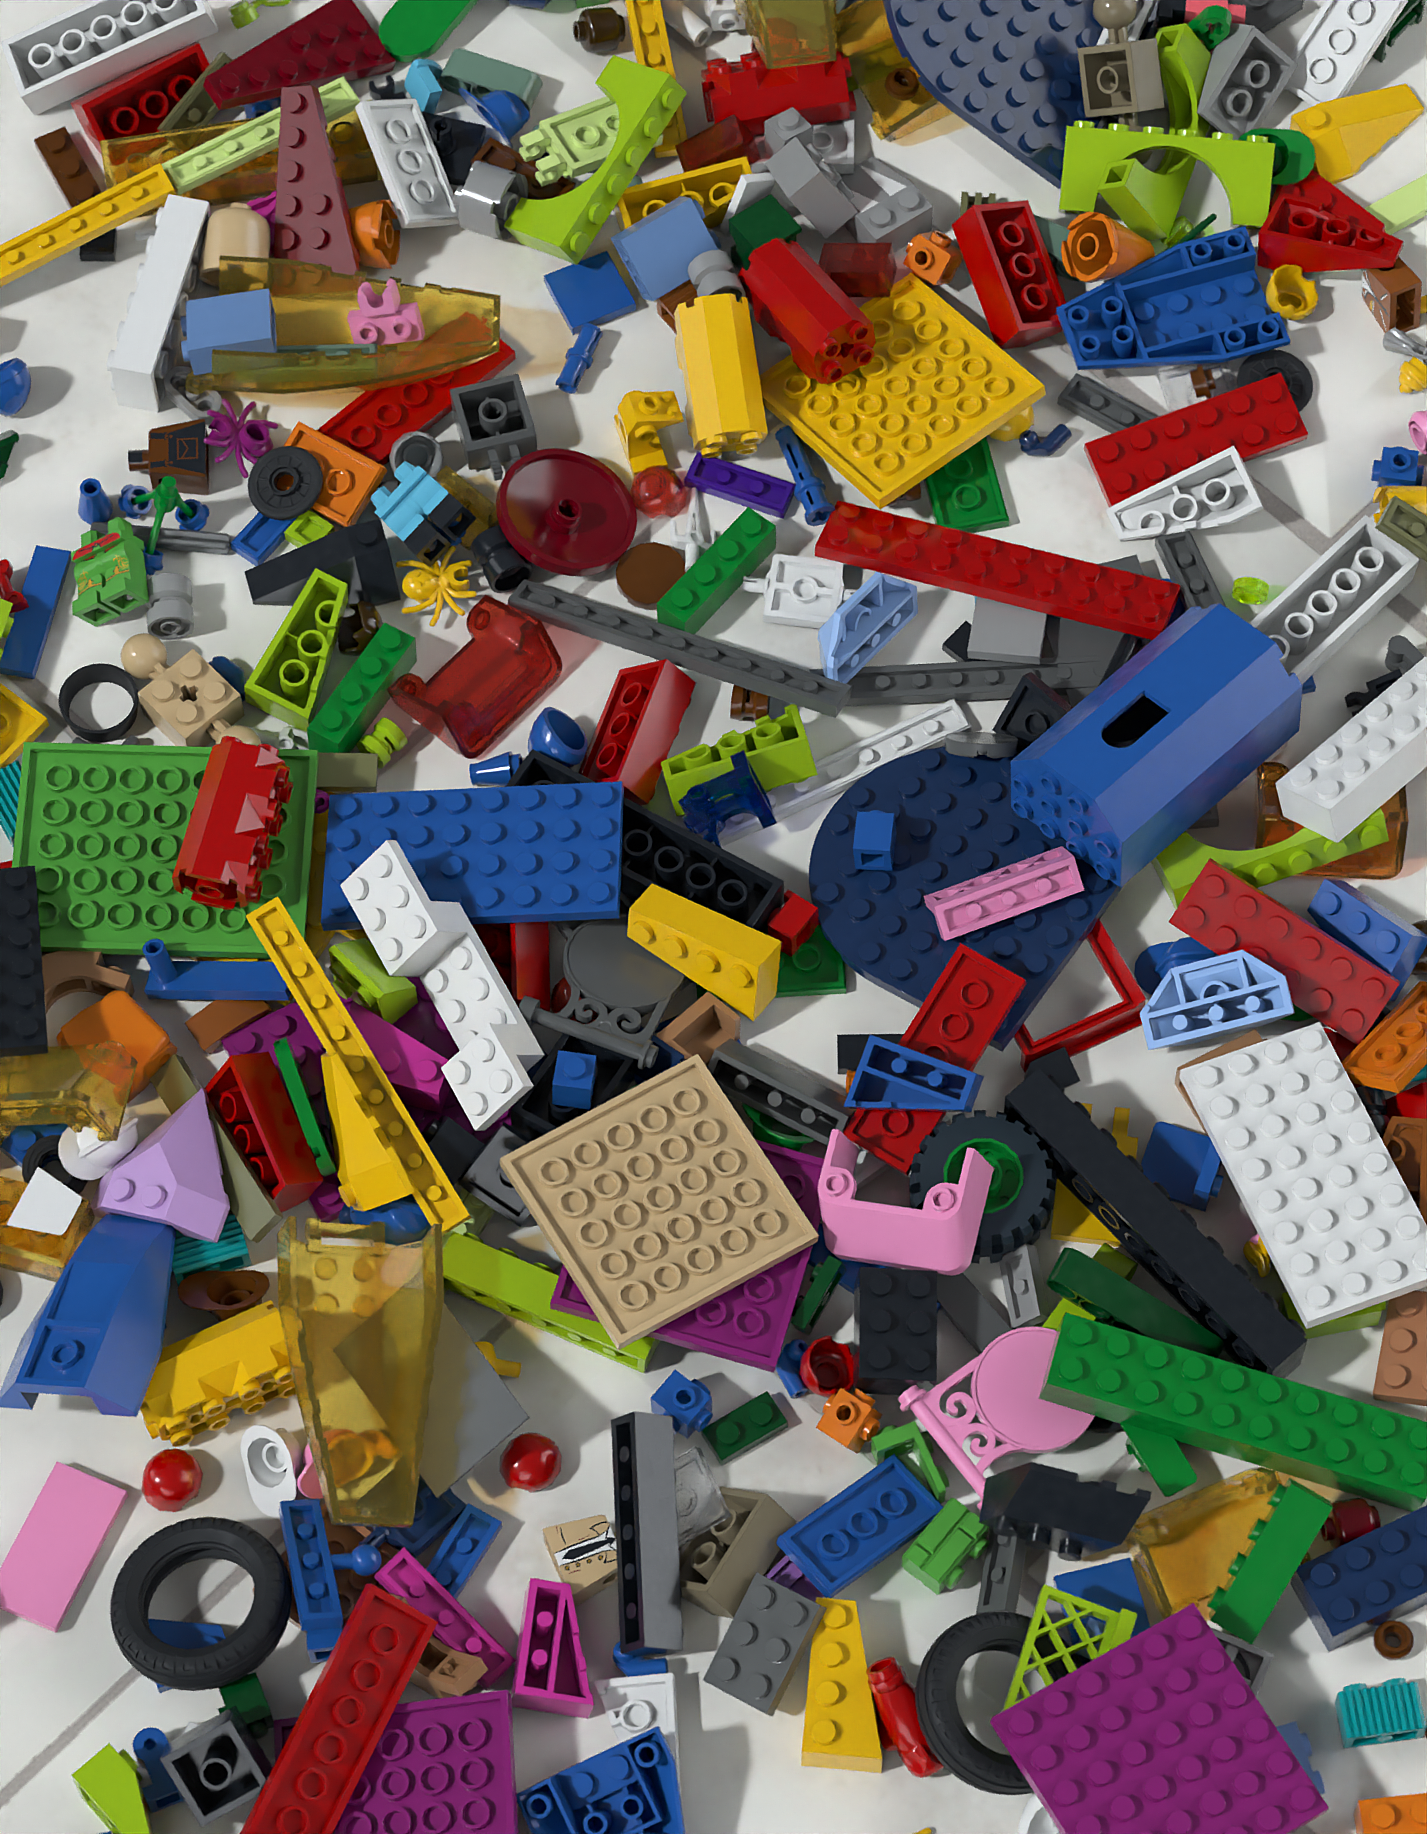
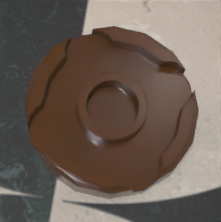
(648, 573)

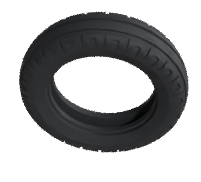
(229, 1658)
(938, 1705)

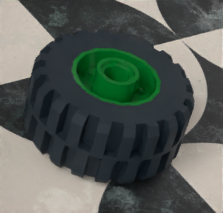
(1020, 1185)

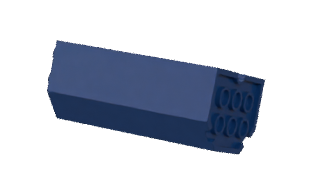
(1225, 717)

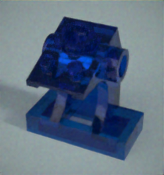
(749, 797)

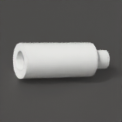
(686, 22)

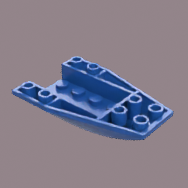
(1176, 309)
(100, 1321)

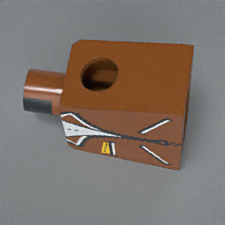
(1393, 296)

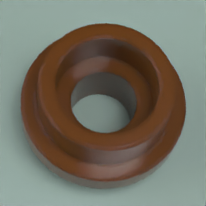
(902, 84)
(1202, 382)
(1395, 1629)

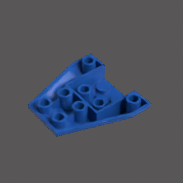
(613, 1792)

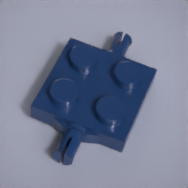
(430, 1521)

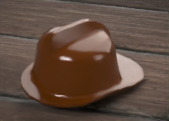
(224, 1291)

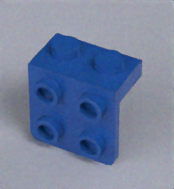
(1183, 1165)

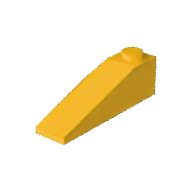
(1355, 128)
(364, 1165)

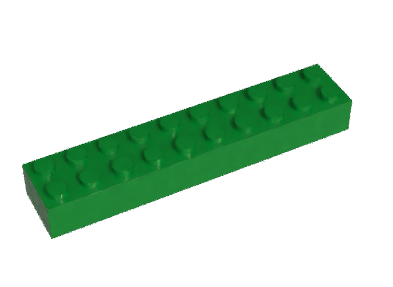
(1238, 1412)

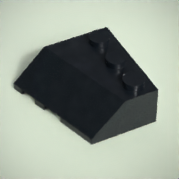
(1058, 1511)

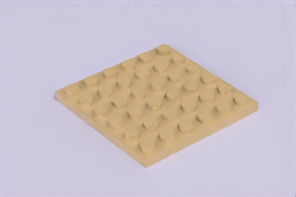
(658, 1201)

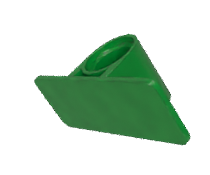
(1161, 1458)

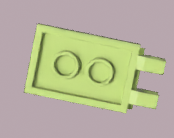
(575, 141)

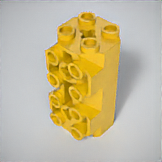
(720, 375)
(217, 1370)

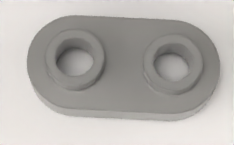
(187, 402)

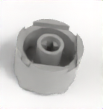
(489, 199)

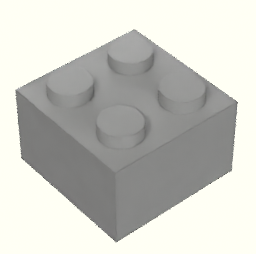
(812, 186)

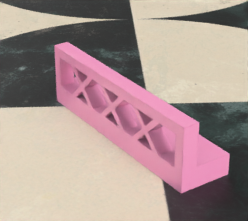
(1005, 892)

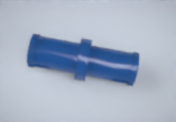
(579, 358)

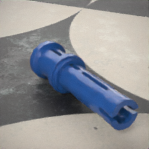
(808, 487)

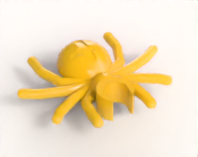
(434, 583)

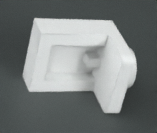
(724, 16)

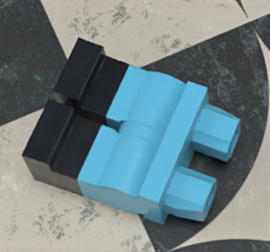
(412, 503)

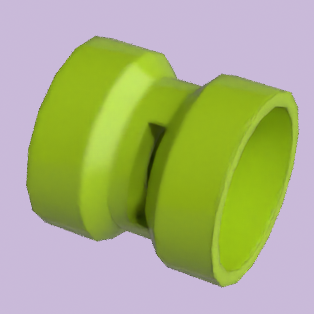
(383, 741)

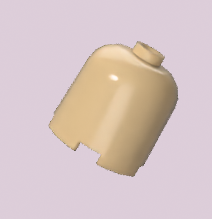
(232, 233)

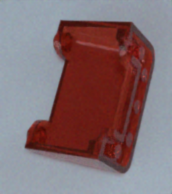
(485, 682)

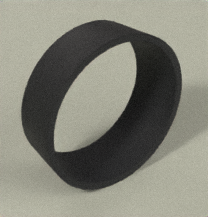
(93, 674)

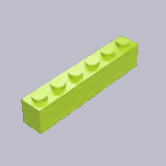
(525, 1293)

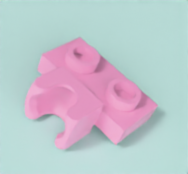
(383, 318)

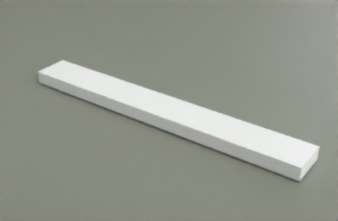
(852, 763)

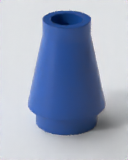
(94, 502)
(496, 770)

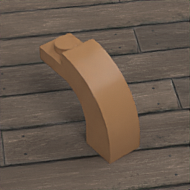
(81, 972)
(444, 1670)

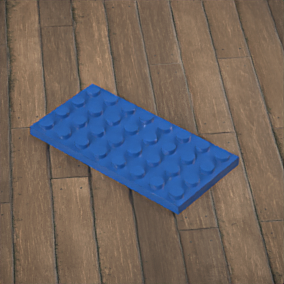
(491, 849)

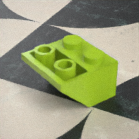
(364, 979)

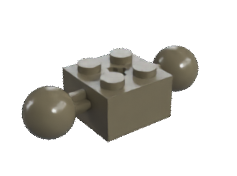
(1120, 74)

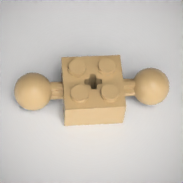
(184, 699)

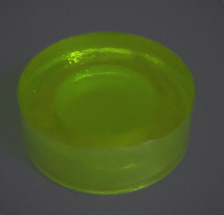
(1179, 229)
(1250, 590)

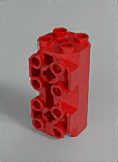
(759, 93)
(807, 311)
(233, 824)

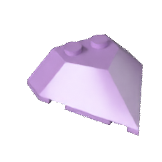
(171, 1176)

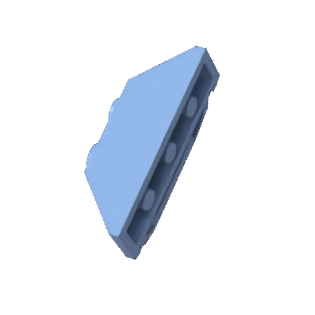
(865, 625)
(1214, 1000)

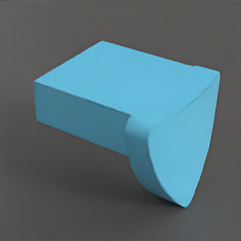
(423, 84)

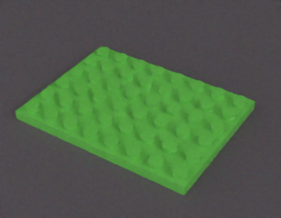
(108, 837)

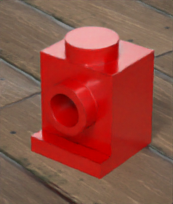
(793, 922)

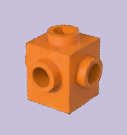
(933, 257)
(850, 1419)

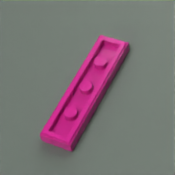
(455, 1625)

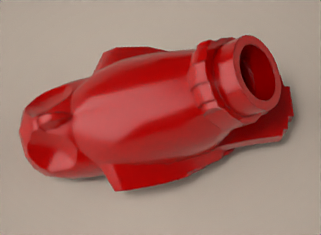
(898, 1718)

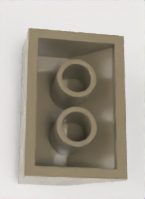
(724, 1559)

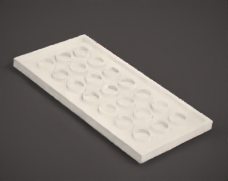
(1312, 1173)

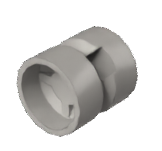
(715, 274)
(170, 606)

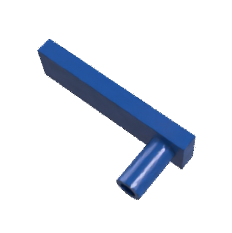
(210, 978)

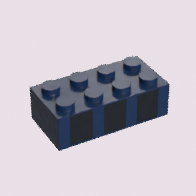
(1366, 1580)

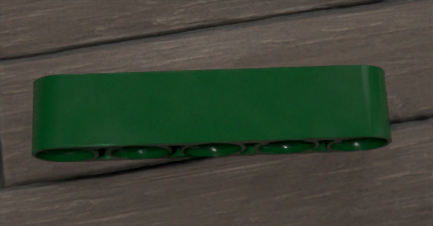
(1126, 1305)

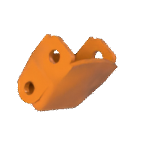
(124, 1021)

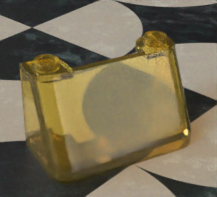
(873, 54)
(68, 1085)
(1192, 1540)

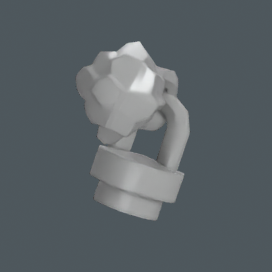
(1399, 342)

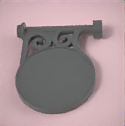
(615, 977)

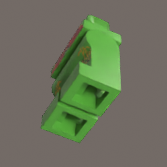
(108, 572)

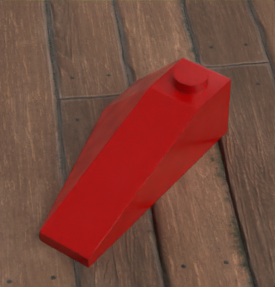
(1318, 241)

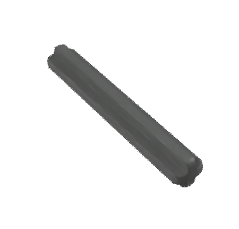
(178, 538)

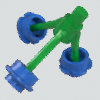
(138, 501)

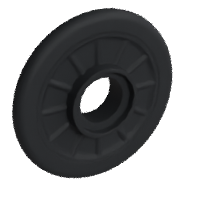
(1277, 361)
(297, 499)

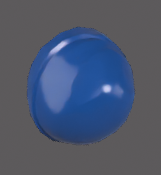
(14, 386)
(558, 737)

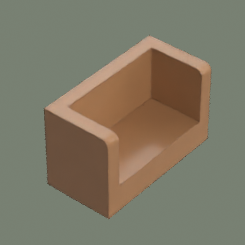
(702, 1028)

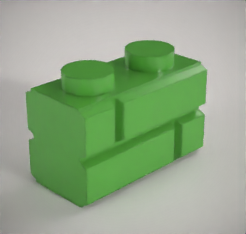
(945, 1547)

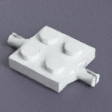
(800, 590)

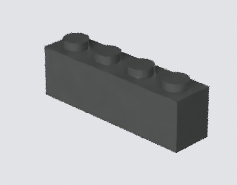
(779, 1091)

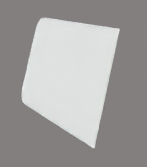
(45, 1205)

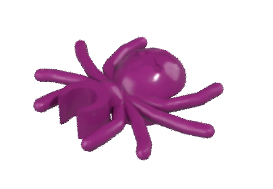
(249, 438)

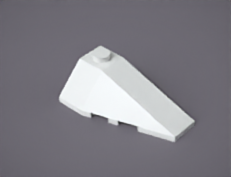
(1194, 499)

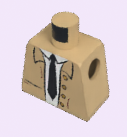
(583, 1555)

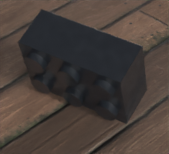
(534, 1112)
(894, 1330)

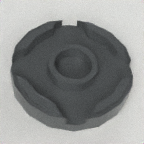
(981, 743)

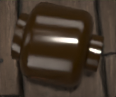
(599, 29)

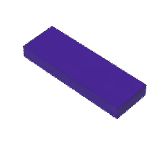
(740, 485)

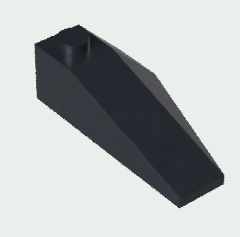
(352, 555)

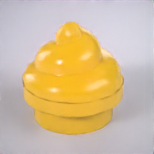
(1413, 376)

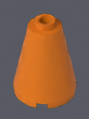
(375, 234)
(1102, 248)

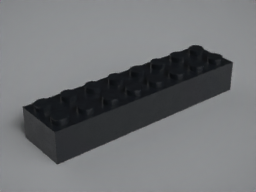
(674, 857)

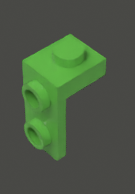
(905, 1439)

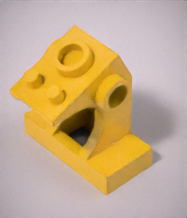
(638, 420)

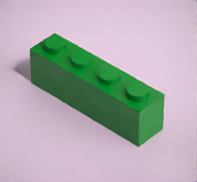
(718, 573)
(362, 692)
(1269, 1561)

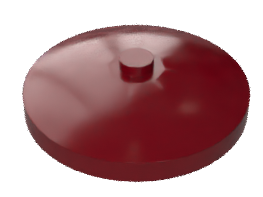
(566, 512)

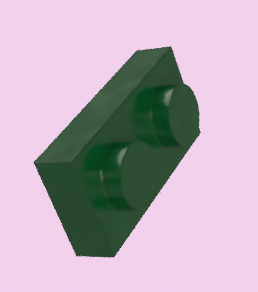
(824, 1282)
(744, 1428)

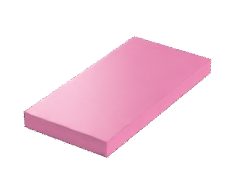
(58, 1545)

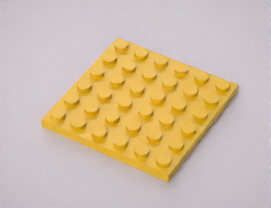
(915, 405)

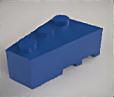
(1368, 929)
(909, 1081)

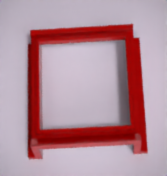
(1101, 1025)

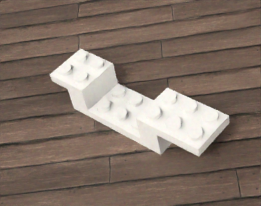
(446, 954)

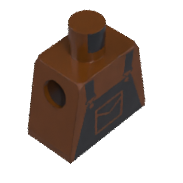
(178, 453)

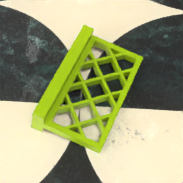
(1116, 1631)

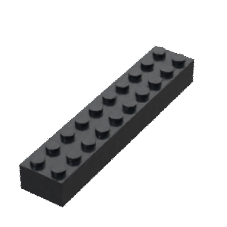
(1157, 1231)

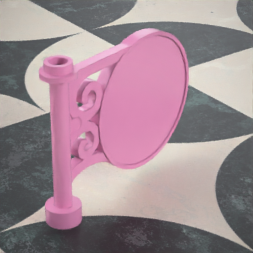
(1006, 1401)

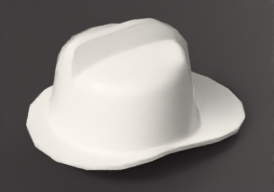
(88, 1157)
(270, 1466)

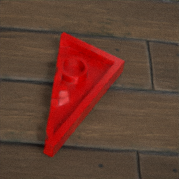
(1332, 198)

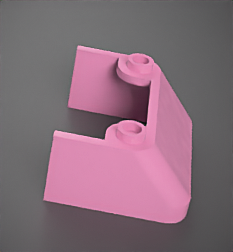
(902, 1237)

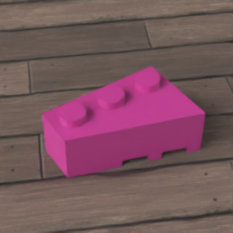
(407, 1063)
(549, 1654)

